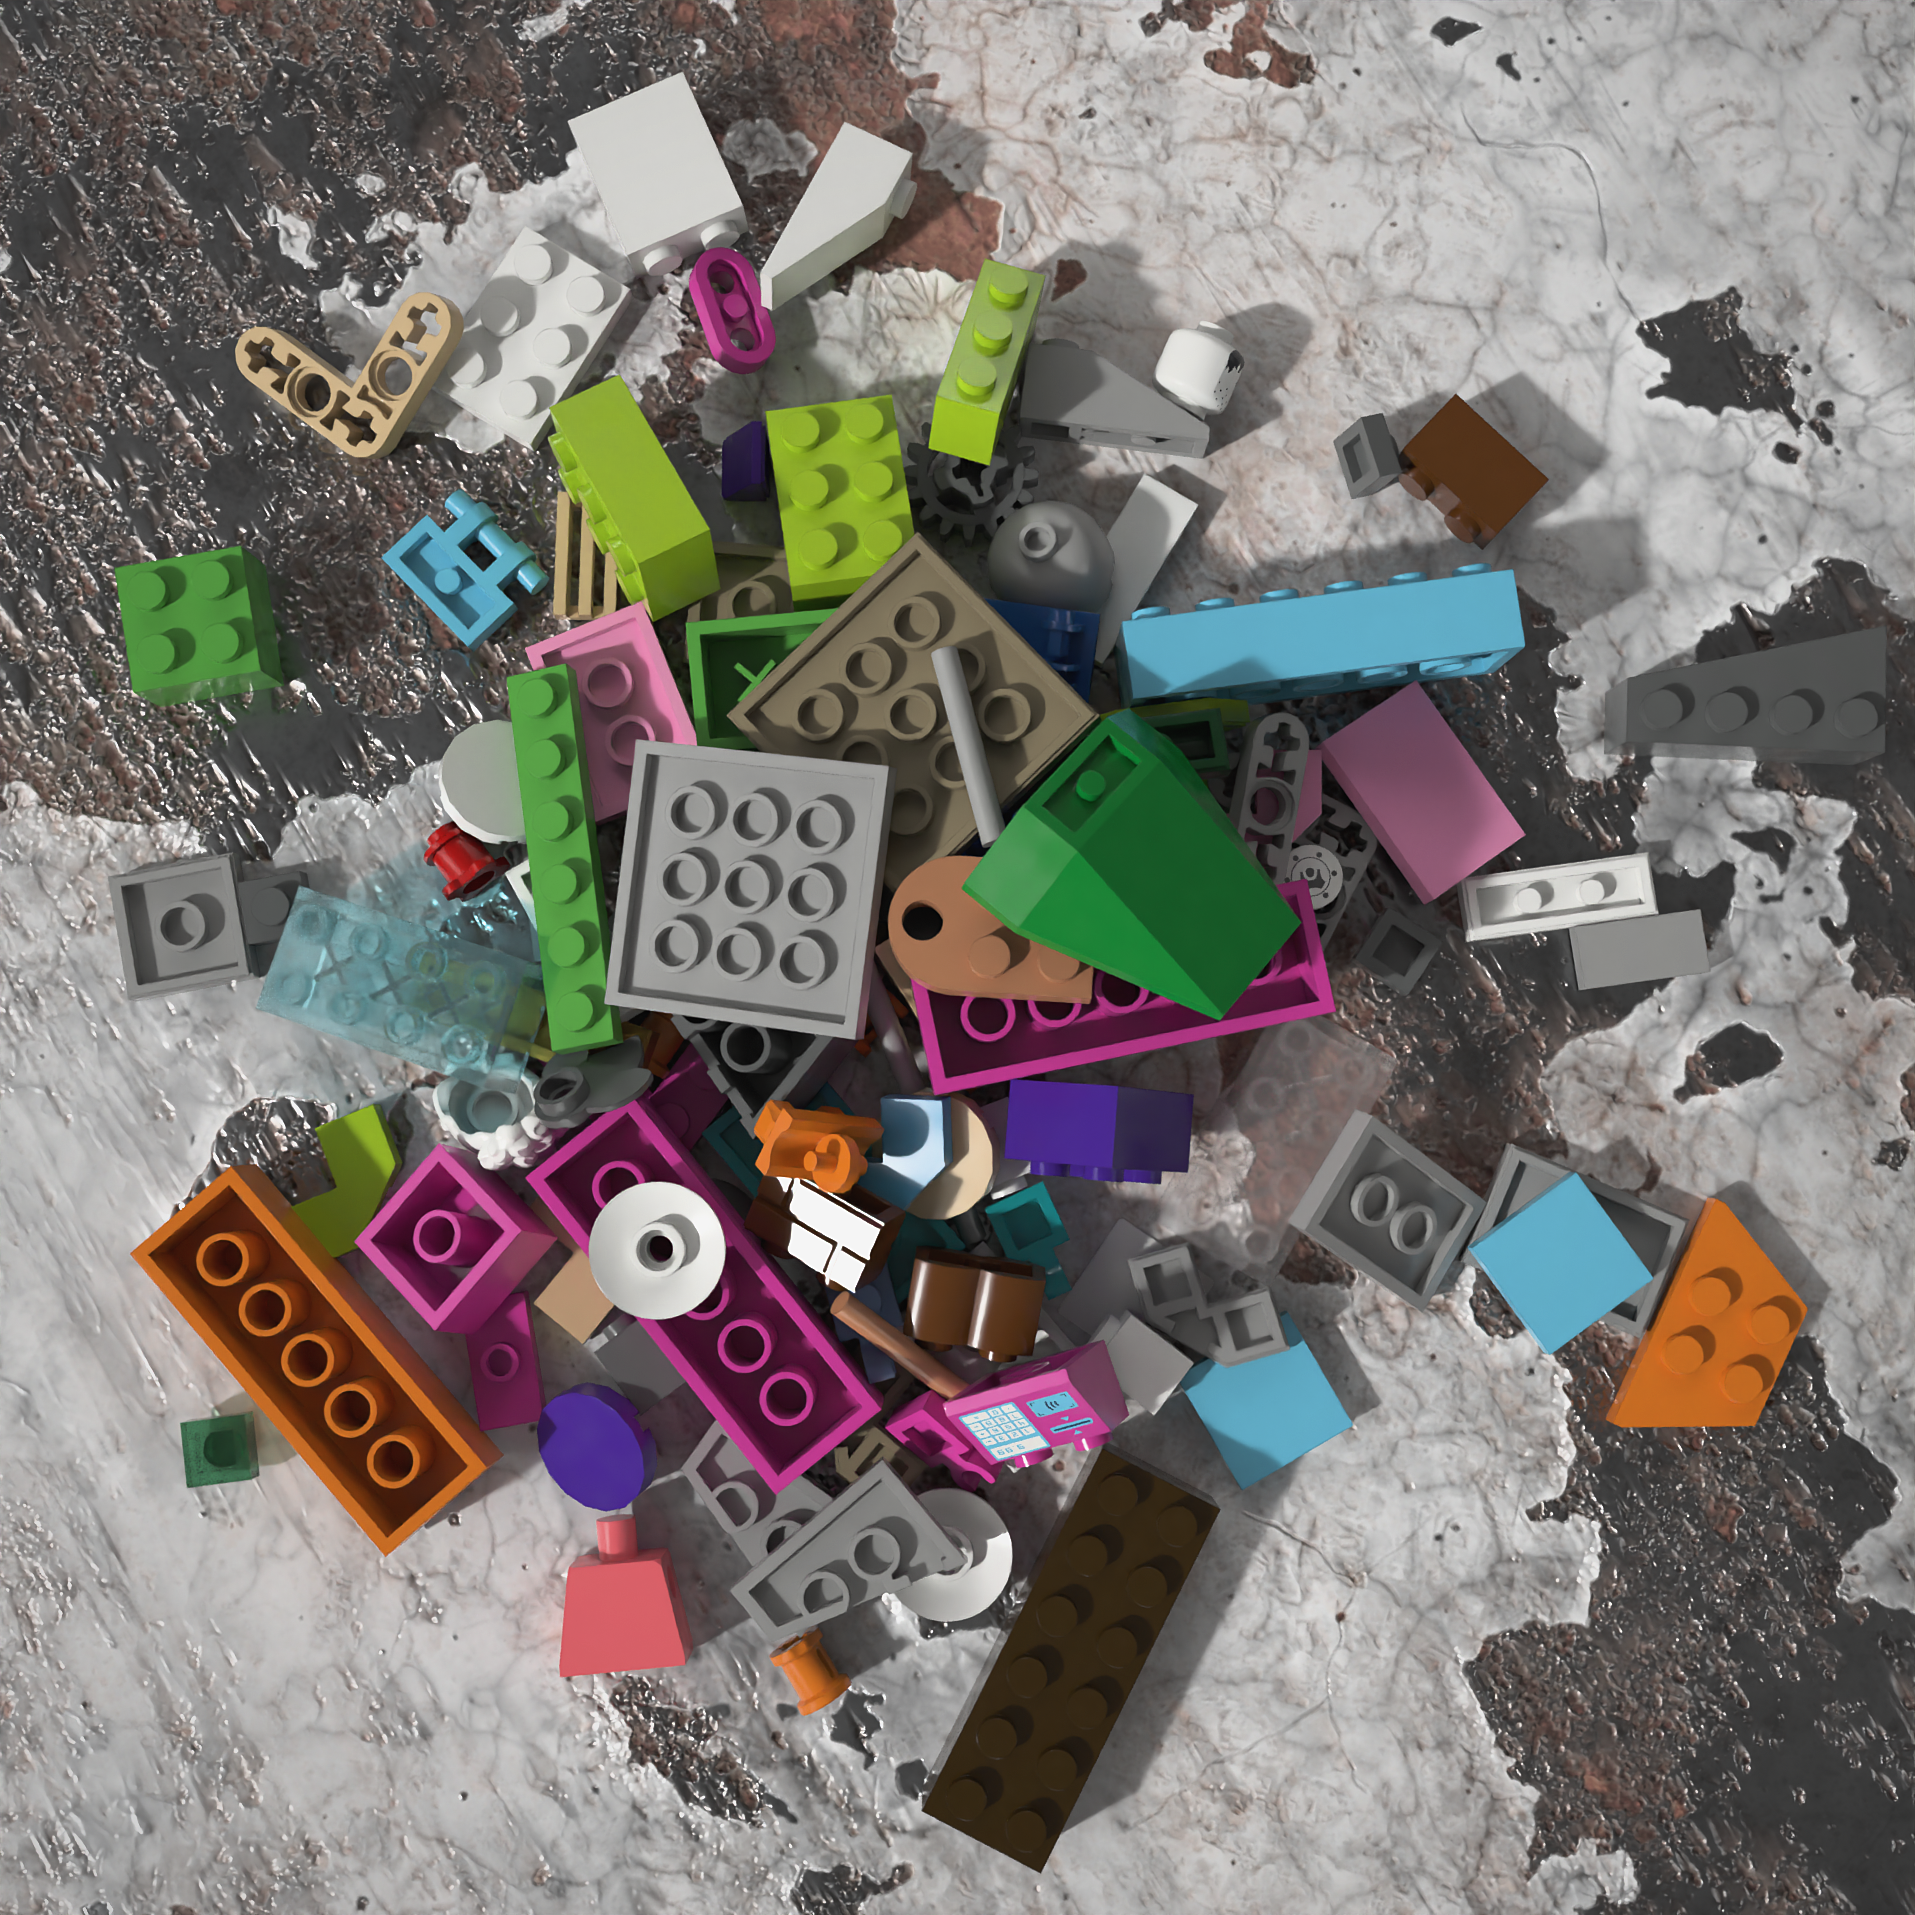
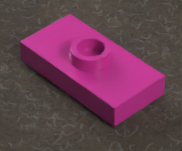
(507, 1366)

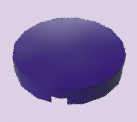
(596, 1446)

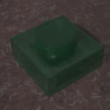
(219, 1449)

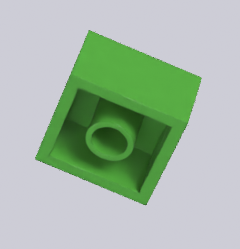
(198, 626)

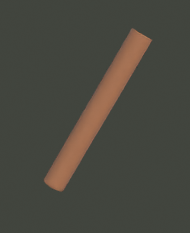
(897, 1345)

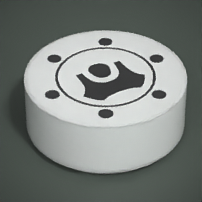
(1320, 869)

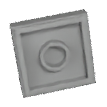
(182, 927)

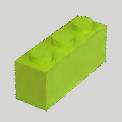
(986, 362)

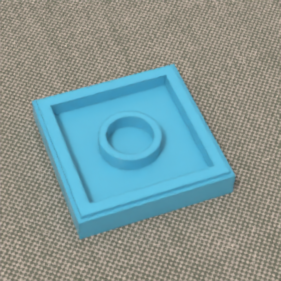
(1560, 1262)
(1266, 1408)

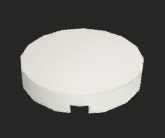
(482, 783)

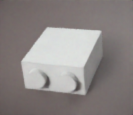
(660, 176)

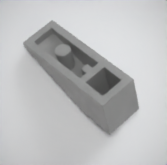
(1090, 401)

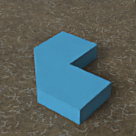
(913, 1147)

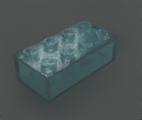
(406, 990)

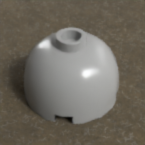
(1051, 558)

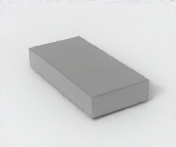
(1639, 949)

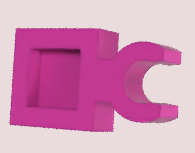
(936, 1440)

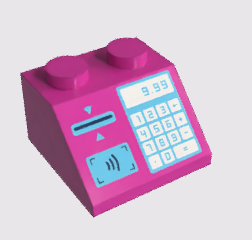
(1041, 1406)

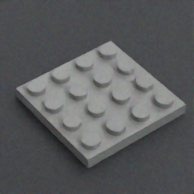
(750, 887)

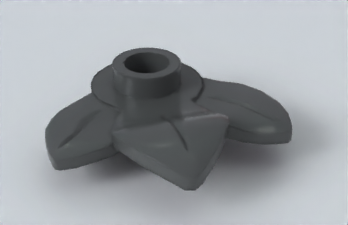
(587, 1084)

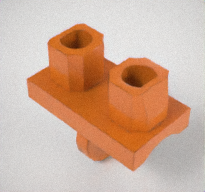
(815, 1144)

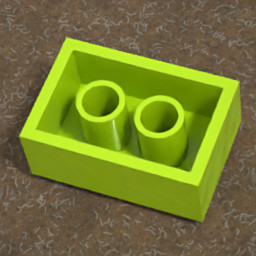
(838, 495)
(633, 499)

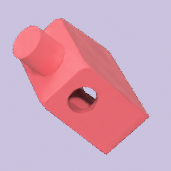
(623, 1606)

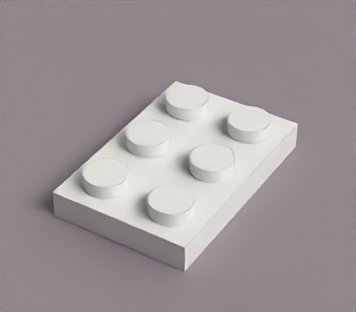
(531, 337)

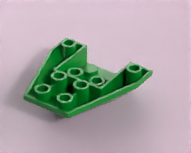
(1137, 872)

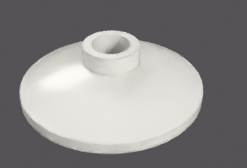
(623, 1258)
(985, 1542)

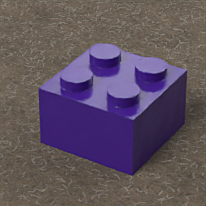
(1098, 1130)

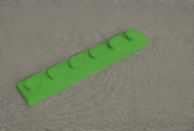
(563, 858)

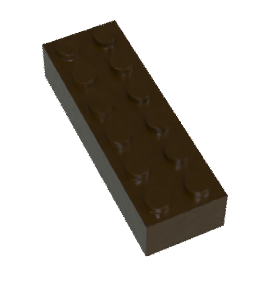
(1068, 1655)

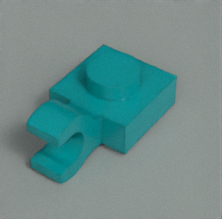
(1029, 1231)

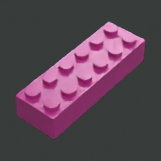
(1001, 1040)
(756, 1341)

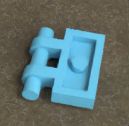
(451, 582)

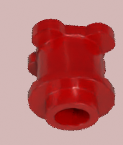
(462, 862)

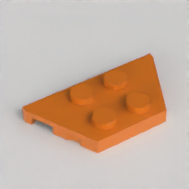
(1713, 1334)

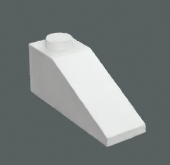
(840, 214)

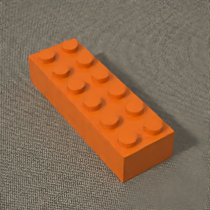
(317, 1355)

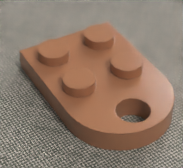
(974, 949)

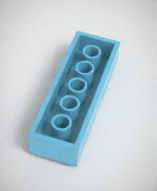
(1322, 642)

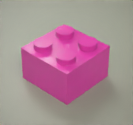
(455, 1240)

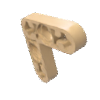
(369, 394)

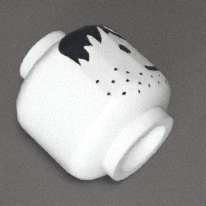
(1199, 369)

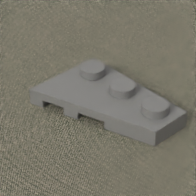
(743, 1499)
(852, 1550)

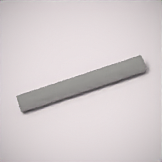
(968, 744)

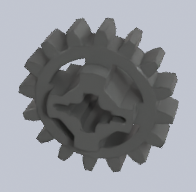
(948, 488)

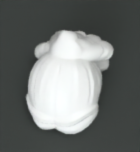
(496, 1123)

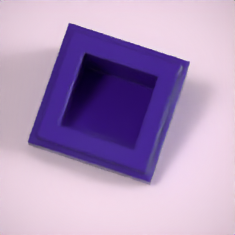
(746, 464)

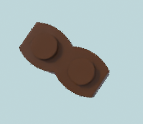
(974, 1303)

